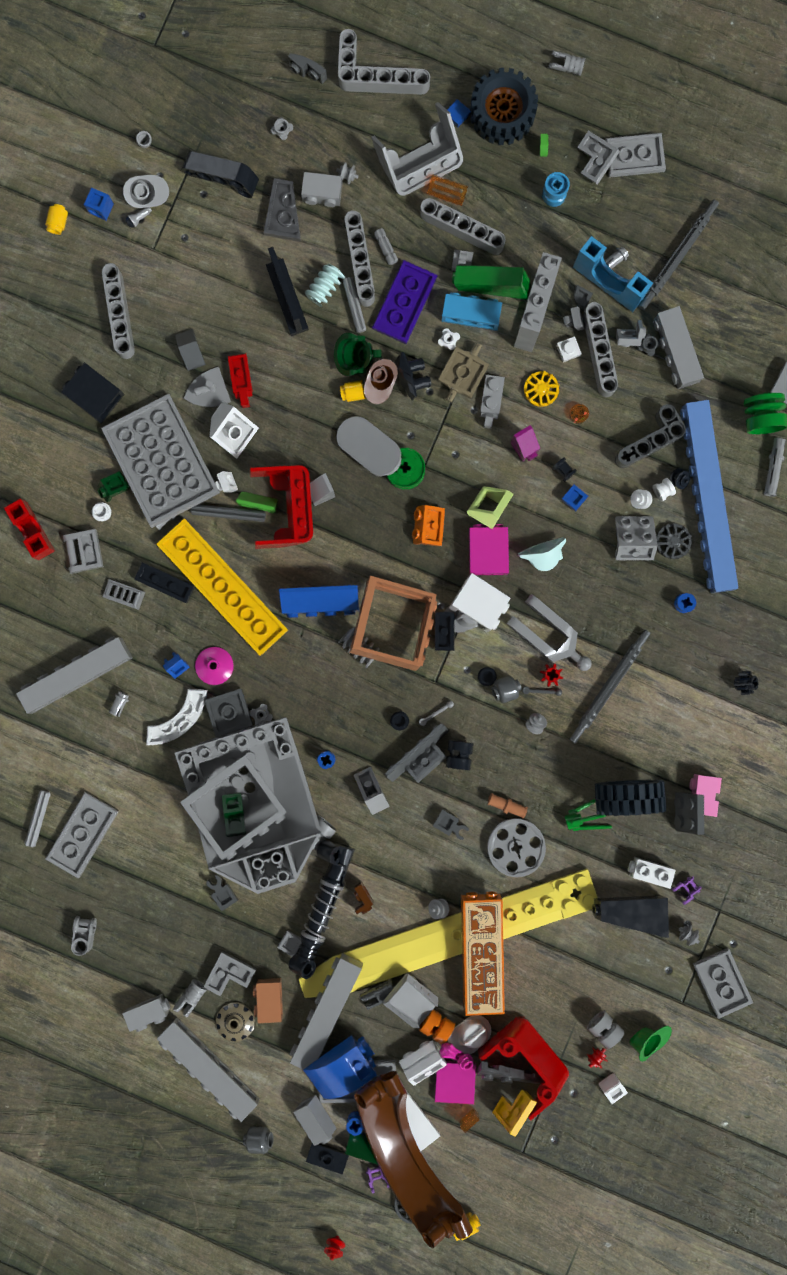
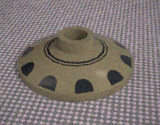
(235, 1012)

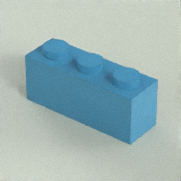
(471, 311)

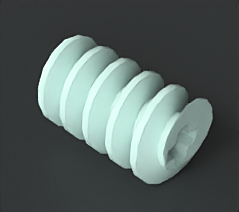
(323, 284)

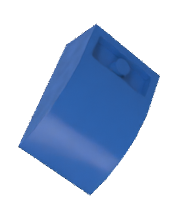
(343, 1068)

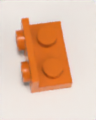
(428, 525)

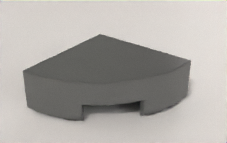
(582, 297)

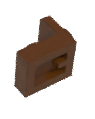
(363, 895)

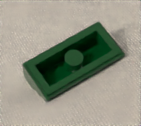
(360, 1148)

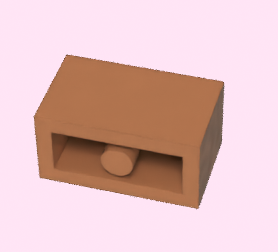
(269, 1000)

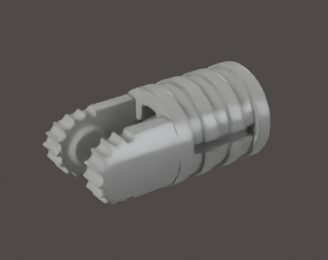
(572, 63)
(191, 996)

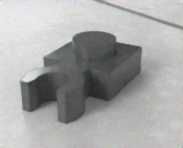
(447, 823)
(223, 895)

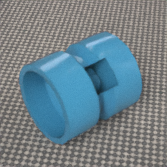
(555, 189)

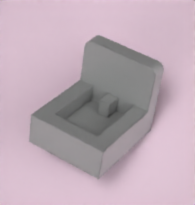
(631, 337)

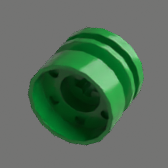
(765, 412)

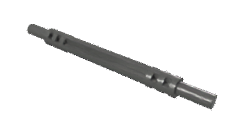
(679, 254)
(610, 686)

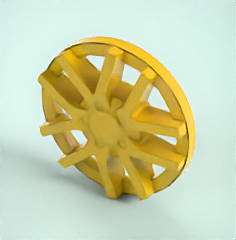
(541, 389)

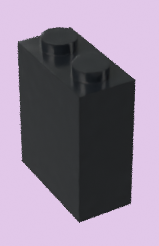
(92, 392)

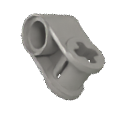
(83, 931)

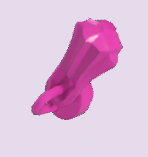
(464, 1061)

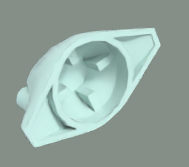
(544, 555)

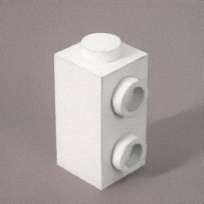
(651, 872)

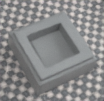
(290, 943)

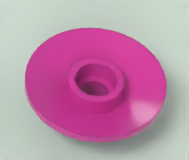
(224, 665)

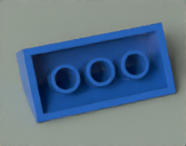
(319, 600)

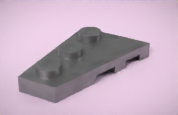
(282, 212)

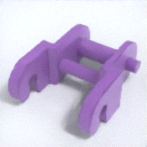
(691, 893)
(369, 1171)

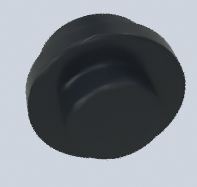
(486, 676)
(399, 720)

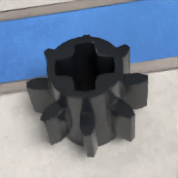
(746, 683)

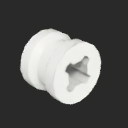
(664, 489)

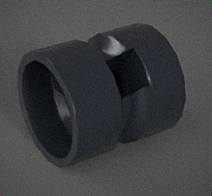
(460, 762)

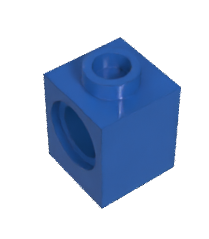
(98, 204)

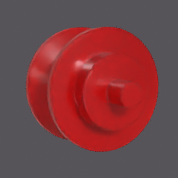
(597, 1057)
(335, 1245)

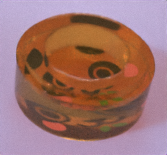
(579, 413)

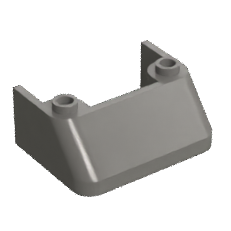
(435, 158)

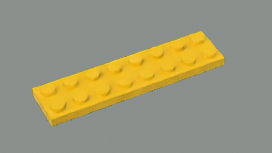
(222, 587)

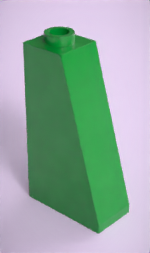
(492, 280)

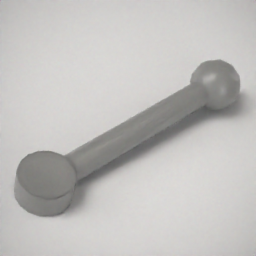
(423, 721)

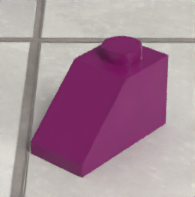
(526, 444)

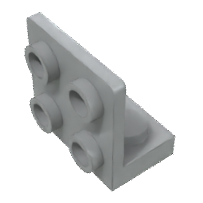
(635, 538)

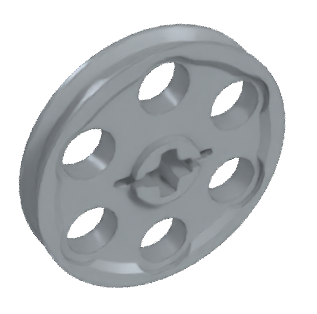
(511, 855)

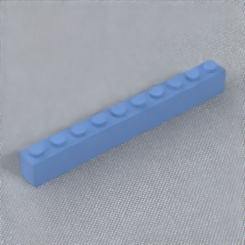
(709, 497)

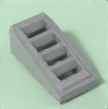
(137, 600)

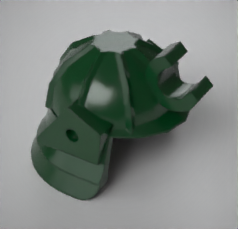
(354, 354)

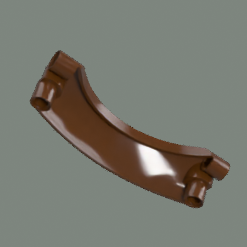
(415, 1185)

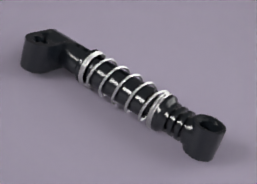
(331, 884)

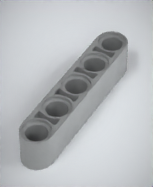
(458, 218)
(356, 250)
(115, 303)
(600, 341)

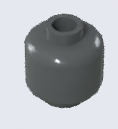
(506, 689)
(258, 1140)

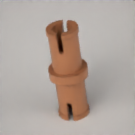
(507, 805)

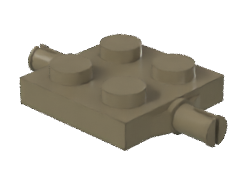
(463, 372)

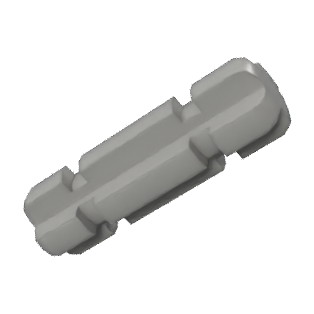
(385, 246)

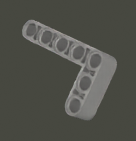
(375, 74)

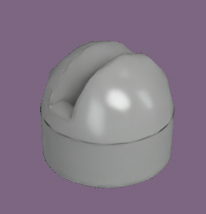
(141, 136)

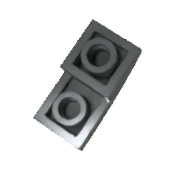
(303, 65)

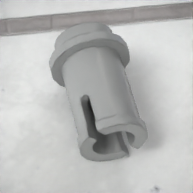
(620, 255)
(119, 703)

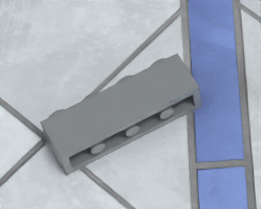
(678, 347)

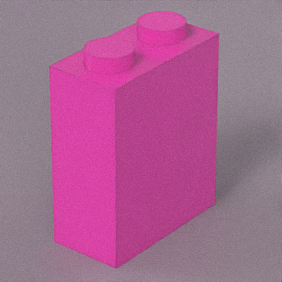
(488, 550)

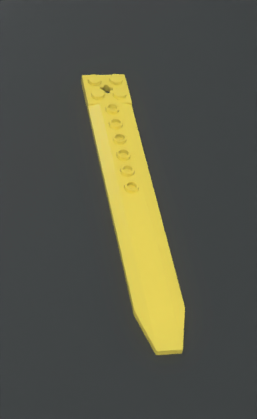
(443, 937)

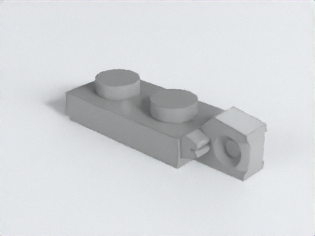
(491, 399)

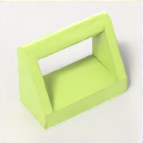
(487, 517)

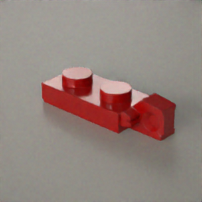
(240, 378)

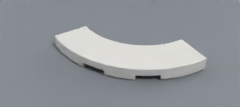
(181, 722)

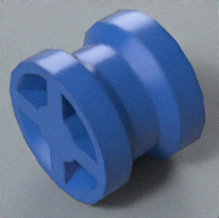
(681, 602)

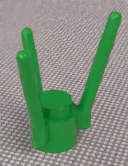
(574, 820)

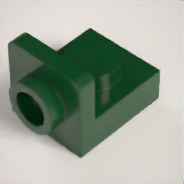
(112, 486)

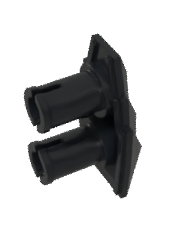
(405, 375)

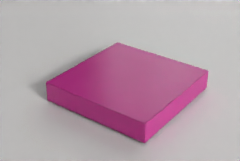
(455, 1084)

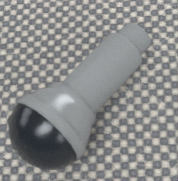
(133, 219)

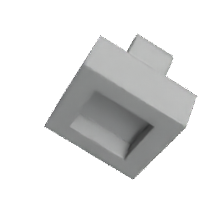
(461, 258)
(575, 319)

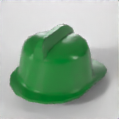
(649, 1041)

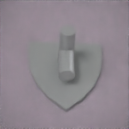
(208, 389)

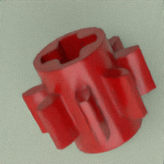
(556, 672)

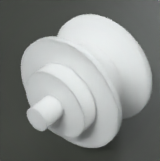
(641, 499)

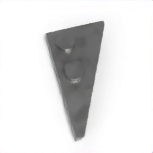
(506, 1074)

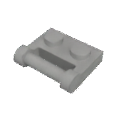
(89, 551)

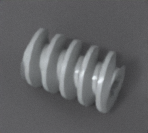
(347, 638)

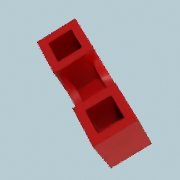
(34, 535)

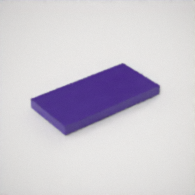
(404, 302)

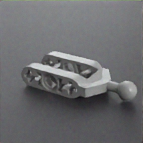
(566, 650)

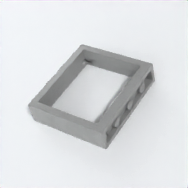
(537, 302)
(247, 839)

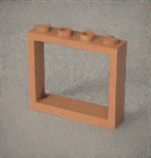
(426, 624)

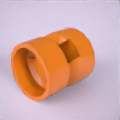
(443, 1028)

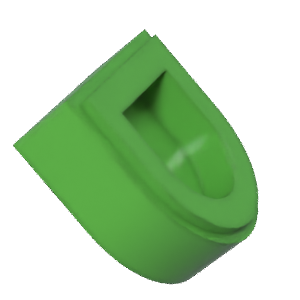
(544, 145)

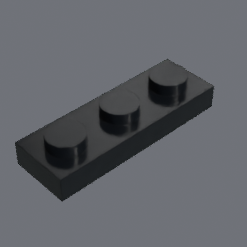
(164, 583)

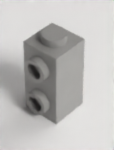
(144, 1013)
(315, 1120)

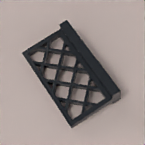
(286, 294)

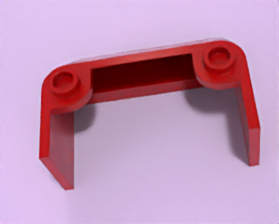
(296, 483)
(523, 1037)

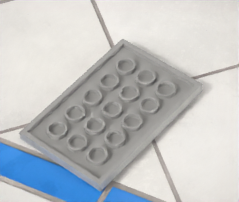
(160, 460)

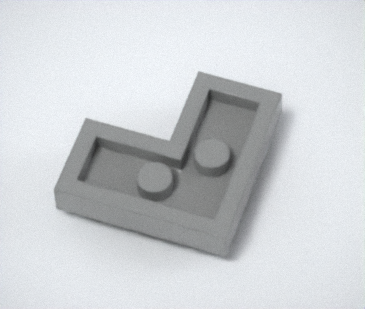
(601, 155)
(228, 968)

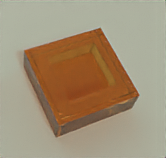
(469, 1120)

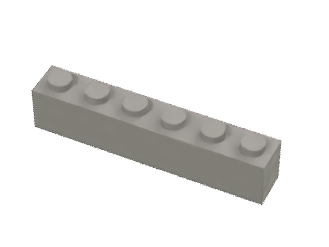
(75, 675)
(326, 1012)
(208, 1069)

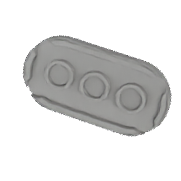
(369, 446)

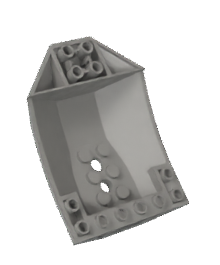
(283, 850)

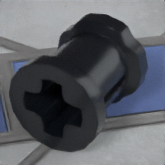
(564, 469)

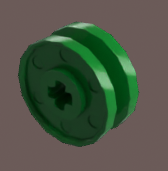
(412, 478)

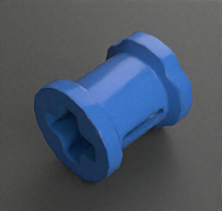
(324, 754)
(351, 1128)

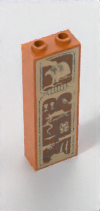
(482, 953)

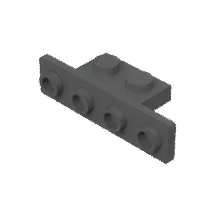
(421, 758)

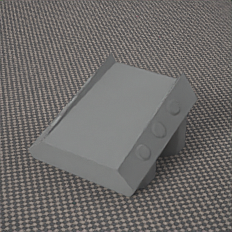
(411, 1001)

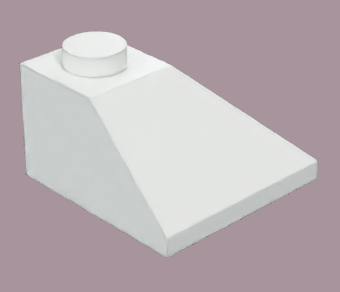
(231, 429)

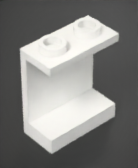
(480, 602)

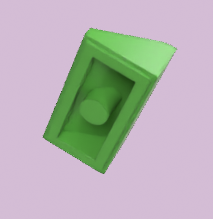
(257, 502)

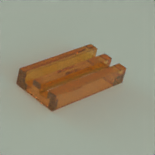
(445, 197)

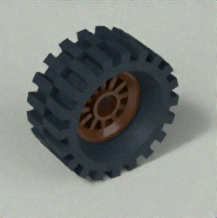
(493, 94)
(630, 797)

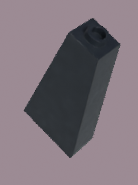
(638, 913)

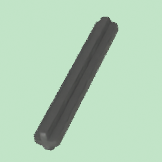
(231, 513)

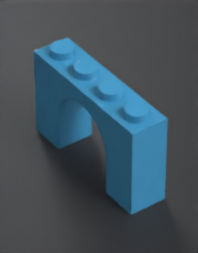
(625, 291)

